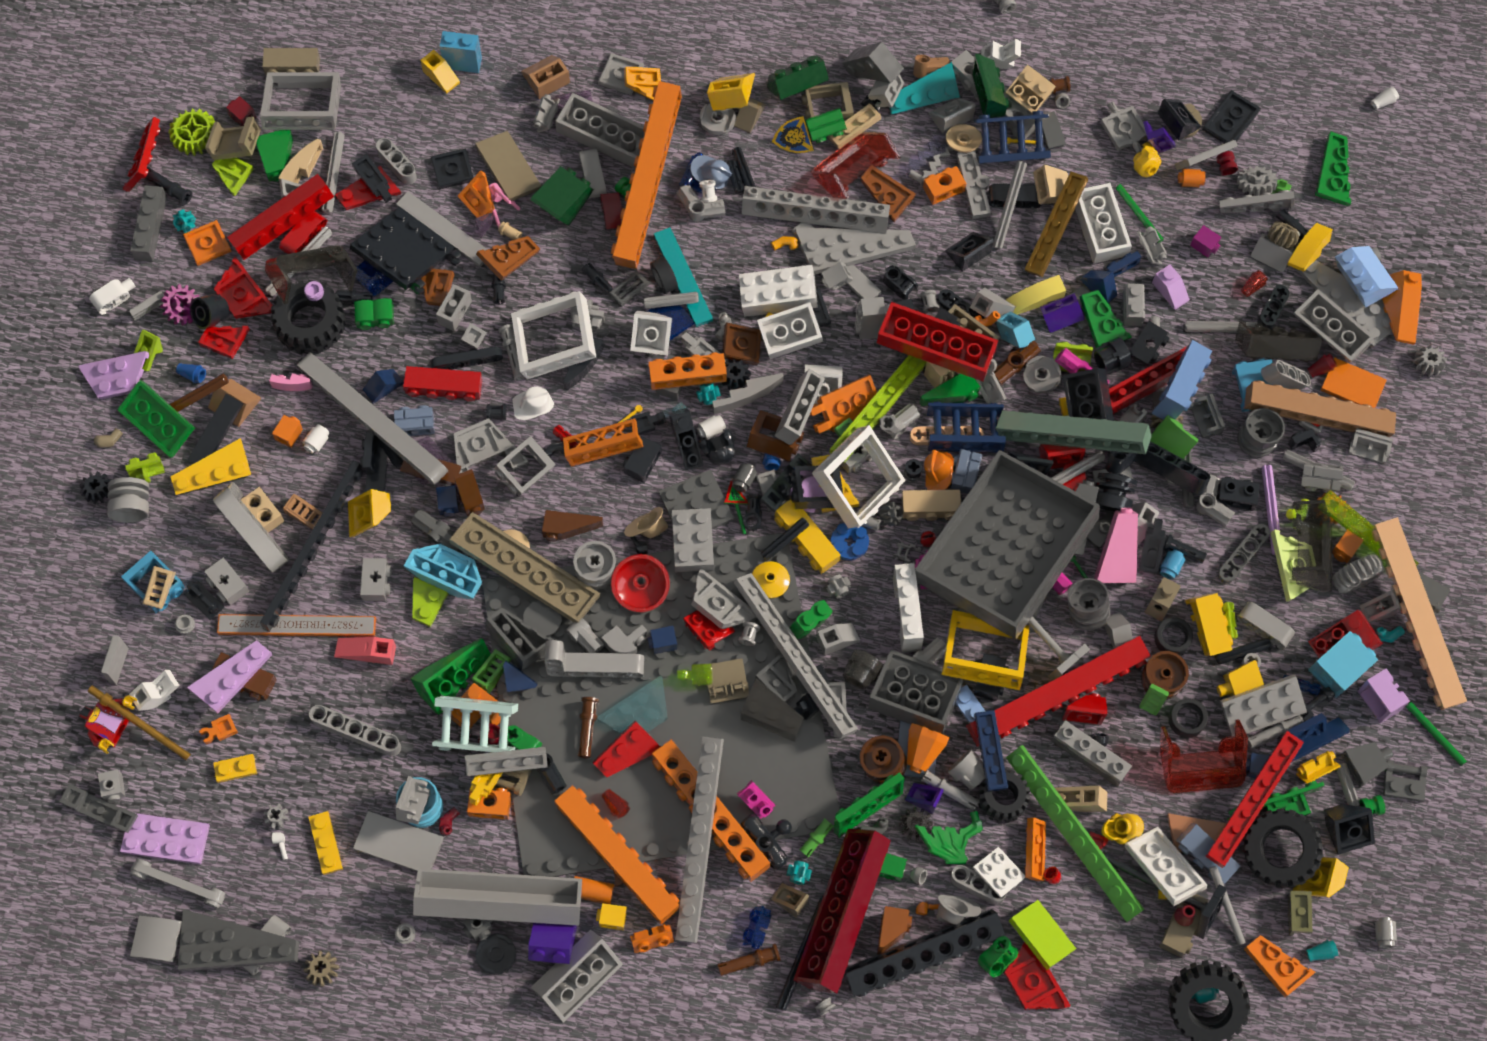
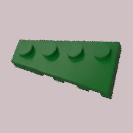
(1334, 171)

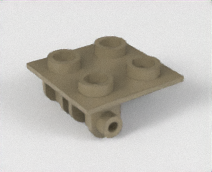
(728, 681)

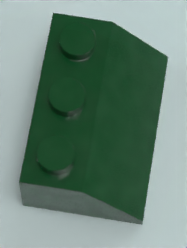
(797, 77)
(988, 87)

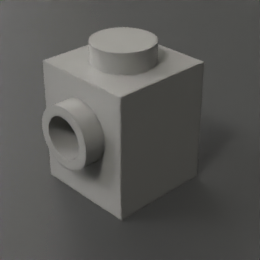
(111, 786)

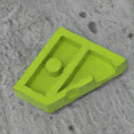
(233, 173)
(426, 601)

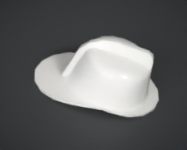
(532, 403)

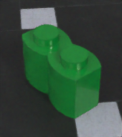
(374, 313)
(810, 619)

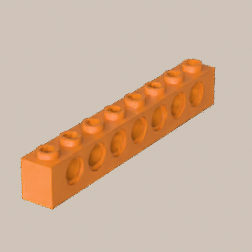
(759, 863)

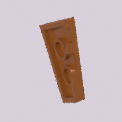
(887, 191)
(508, 257)

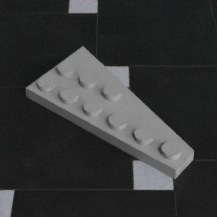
(850, 246)

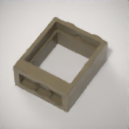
(828, 90)

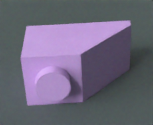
(1171, 286)

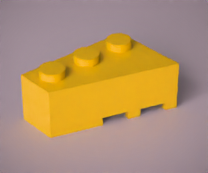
(1210, 623)

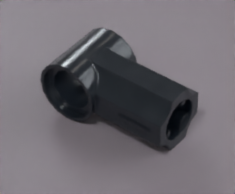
(552, 777)

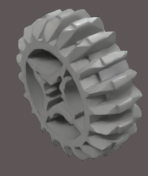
(1358, 573)

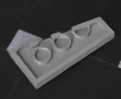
(1258, 203)

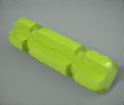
(1228, 608)

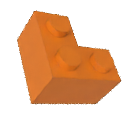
(475, 692)

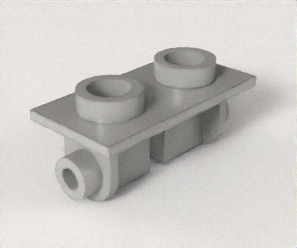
(544, 119)
(1155, 253)

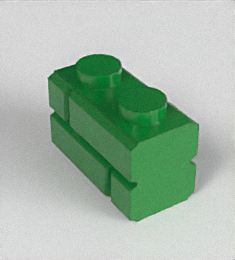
(826, 124)

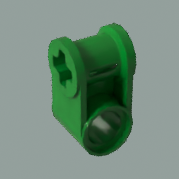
(523, 739)
(996, 958)

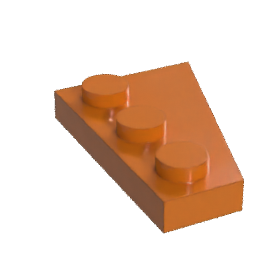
(1281, 970)

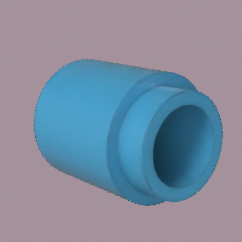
(1172, 564)

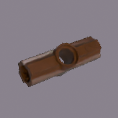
(1022, 356)

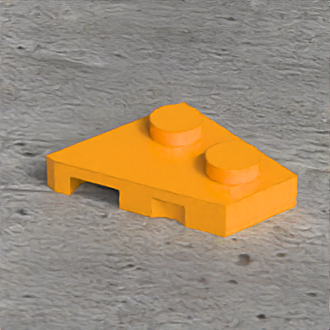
(642, 80)

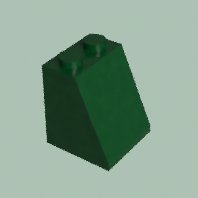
(563, 195)

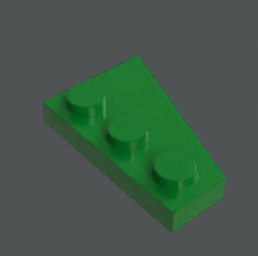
(1101, 320)

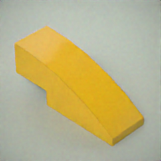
(1310, 247)

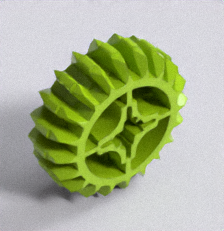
(185, 126)

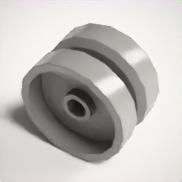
(595, 564)

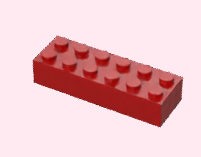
(937, 341)

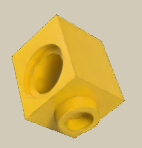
(611, 916)

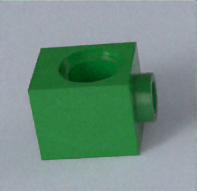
(893, 867)

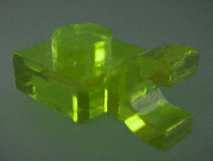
(700, 674)

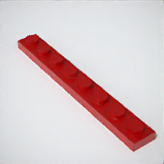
(1254, 799)

